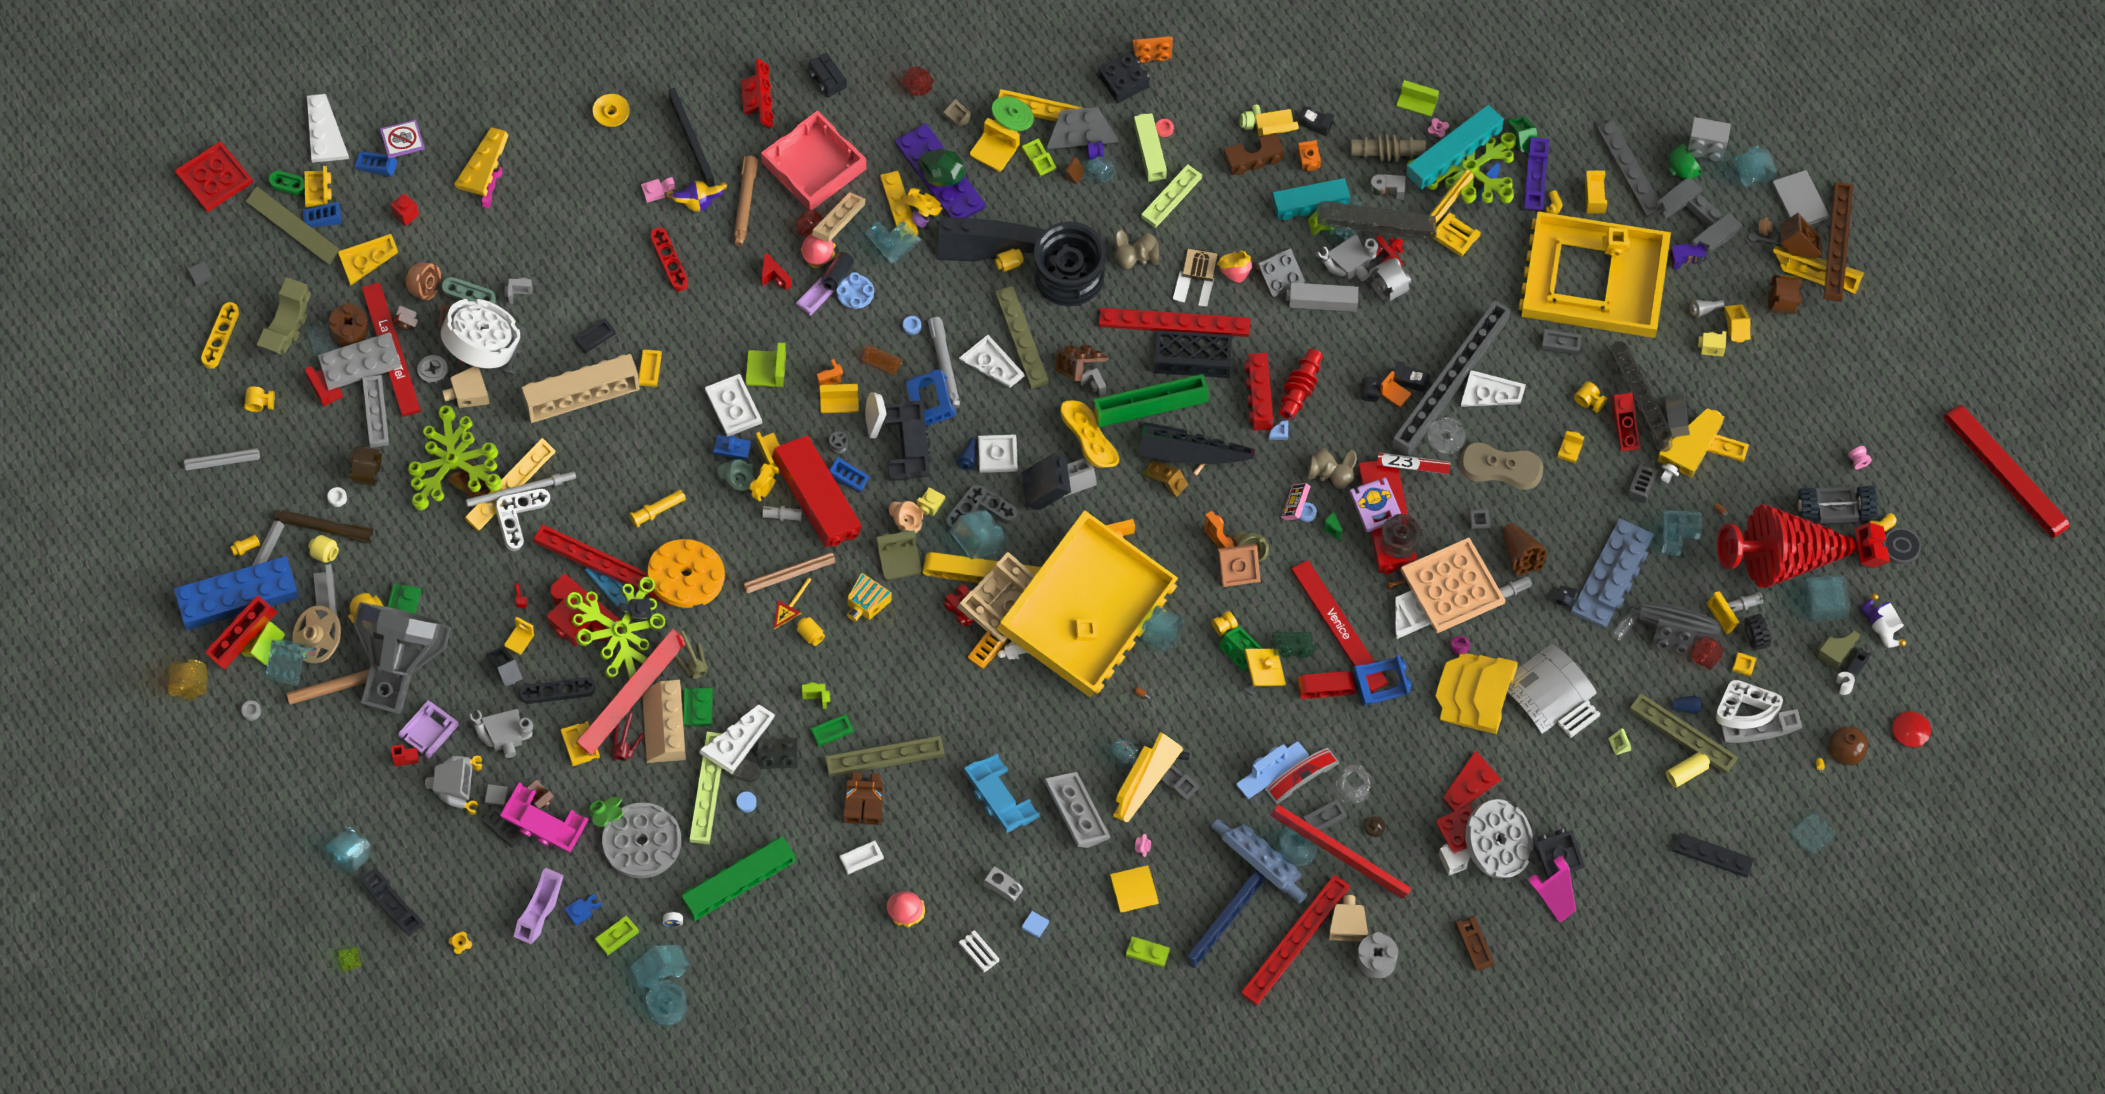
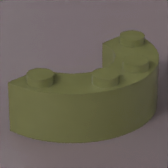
(288, 318)

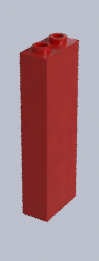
(1371, 472)
(816, 491)

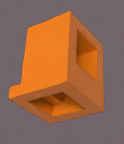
(1309, 155)

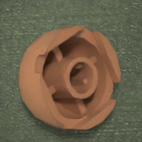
(423, 277)

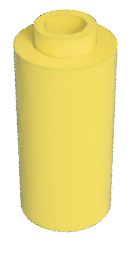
(1687, 769)

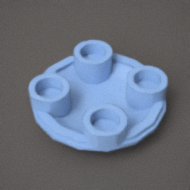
(855, 291)

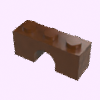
(1240, 161)

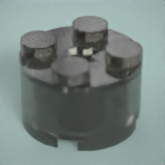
(1400, 536)

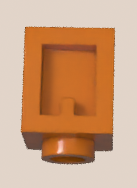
(832, 376)

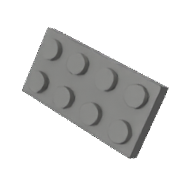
(359, 360)

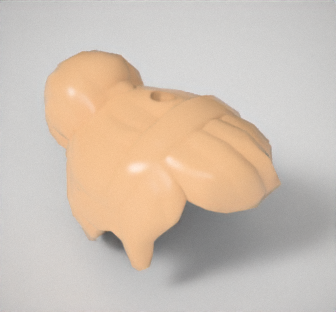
(908, 511)

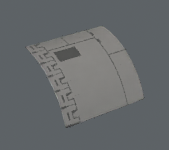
(1550, 687)

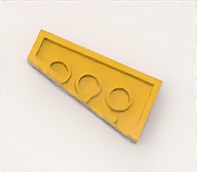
(481, 165)

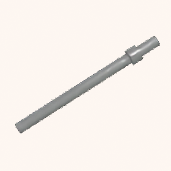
(555, 480)

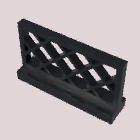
(1192, 365)

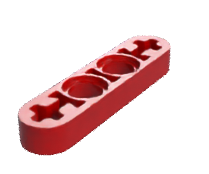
(672, 258)

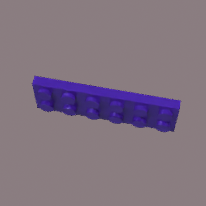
(956, 200)

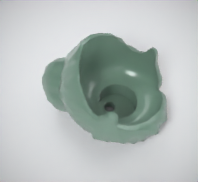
(734, 470)

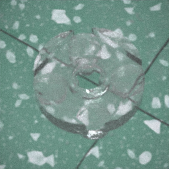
(1444, 426)

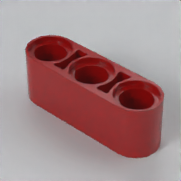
(1326, 684)

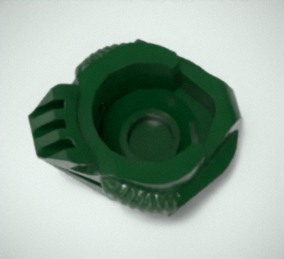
(941, 167)

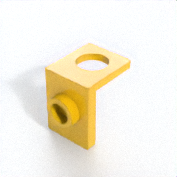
(520, 636)

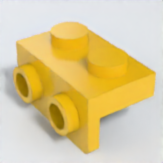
(316, 187)

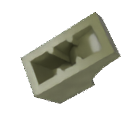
(1836, 650)

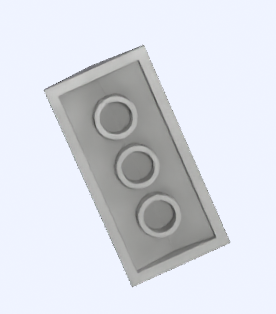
(1077, 809)

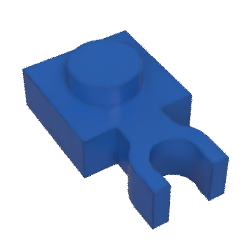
(580, 910)

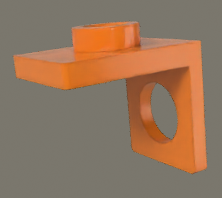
(1393, 391)

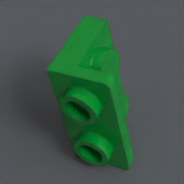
(1234, 646)

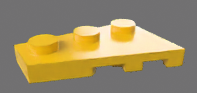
(366, 257)

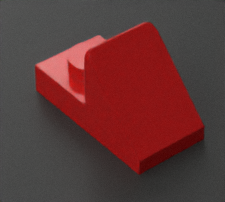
(773, 271)

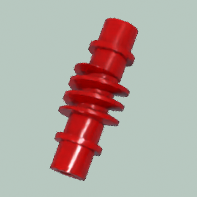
(1300, 384)

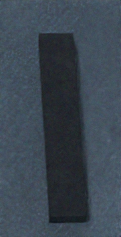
(691, 137)

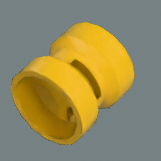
(1224, 623)

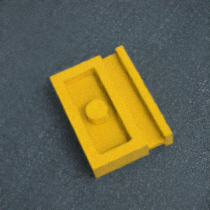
(570, 737)

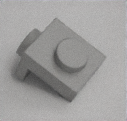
(518, 286)

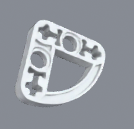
(1746, 722)

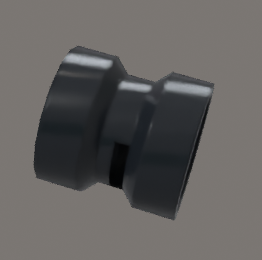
(1370, 389)

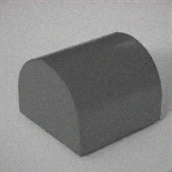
(1479, 519)

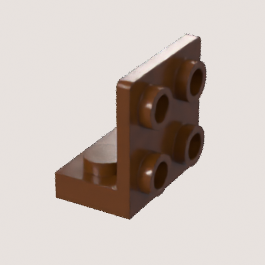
(1071, 359)

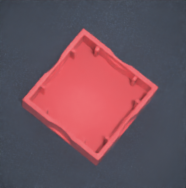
(813, 161)

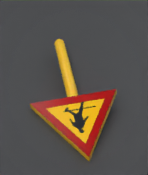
(784, 612)

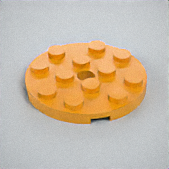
(683, 555)

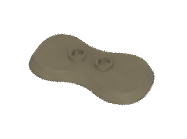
(1517, 468)

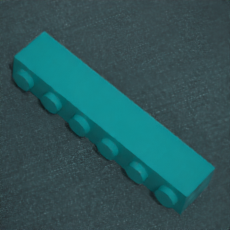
(1455, 147)

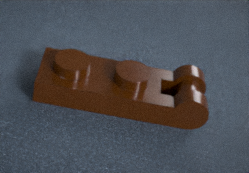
(1474, 943)

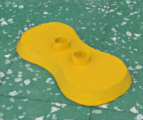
(1083, 424)

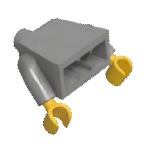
(453, 781)

